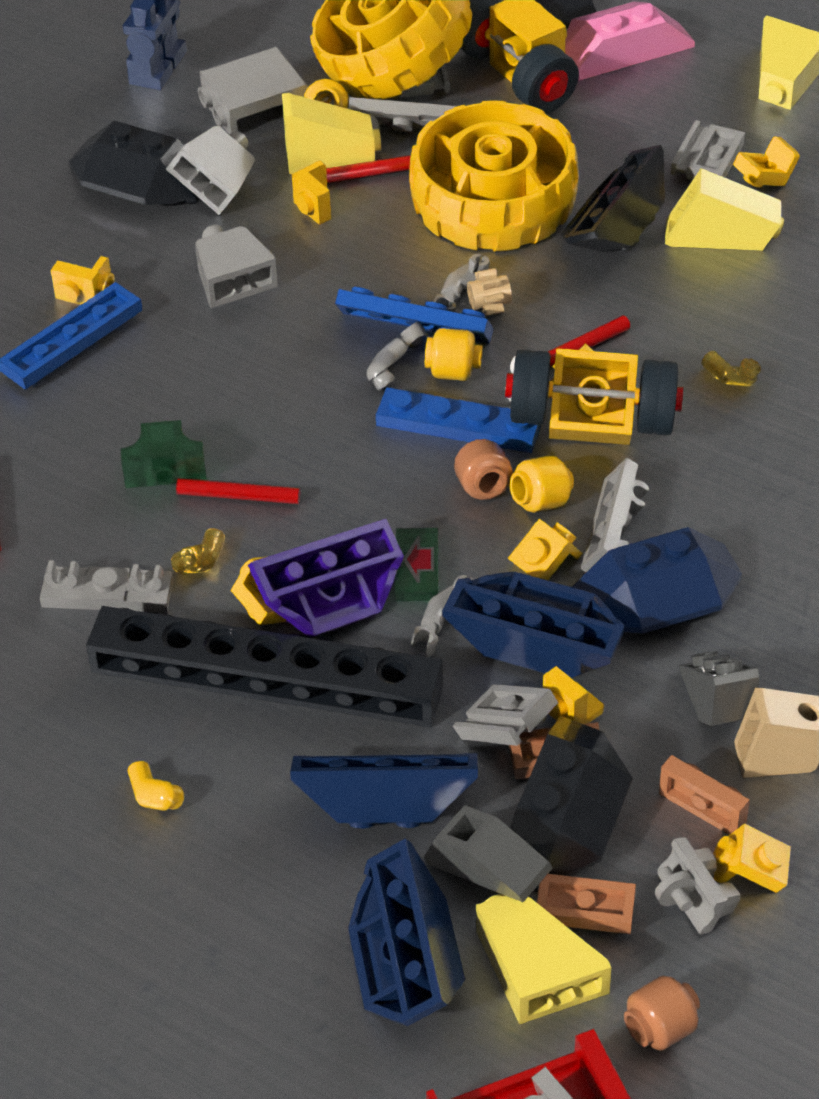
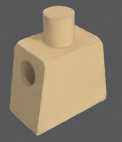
(778, 734)

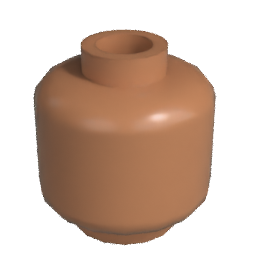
(483, 469)
(662, 1013)

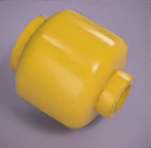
(328, 88)
(453, 354)
(541, 484)

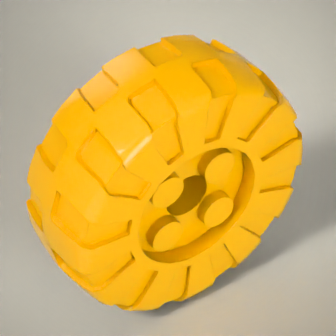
(387, 44)
(494, 175)

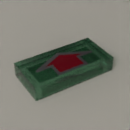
(418, 572)

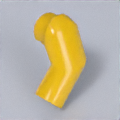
(153, 792)

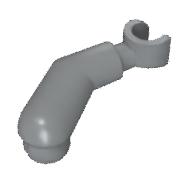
(458, 279)
(393, 352)
(433, 620)

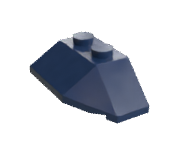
(663, 579)
(534, 622)
(384, 786)
(403, 938)

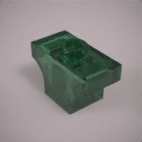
(162, 456)

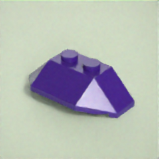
(331, 578)

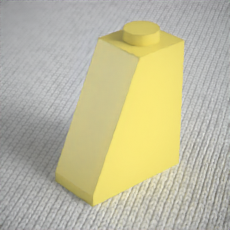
(786, 61)
(326, 134)
(723, 216)
(538, 958)

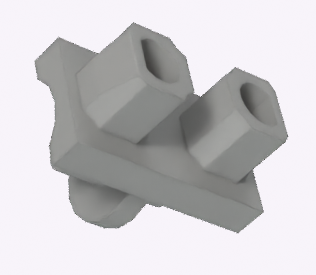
(690, 885)

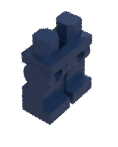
(153, 42)

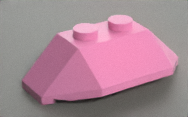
(623, 38)

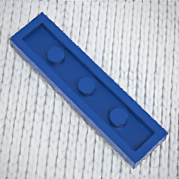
(400, 311)
(70, 335)
(454, 419)

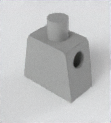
(213, 166)
(233, 265)

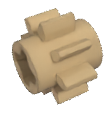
(489, 292)

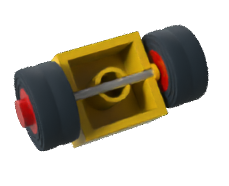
(525, 48)
(594, 394)

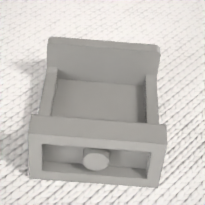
(248, 86)

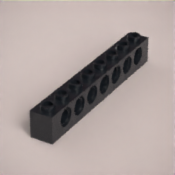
(266, 666)

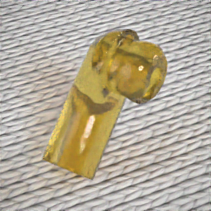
(729, 374)
(201, 556)

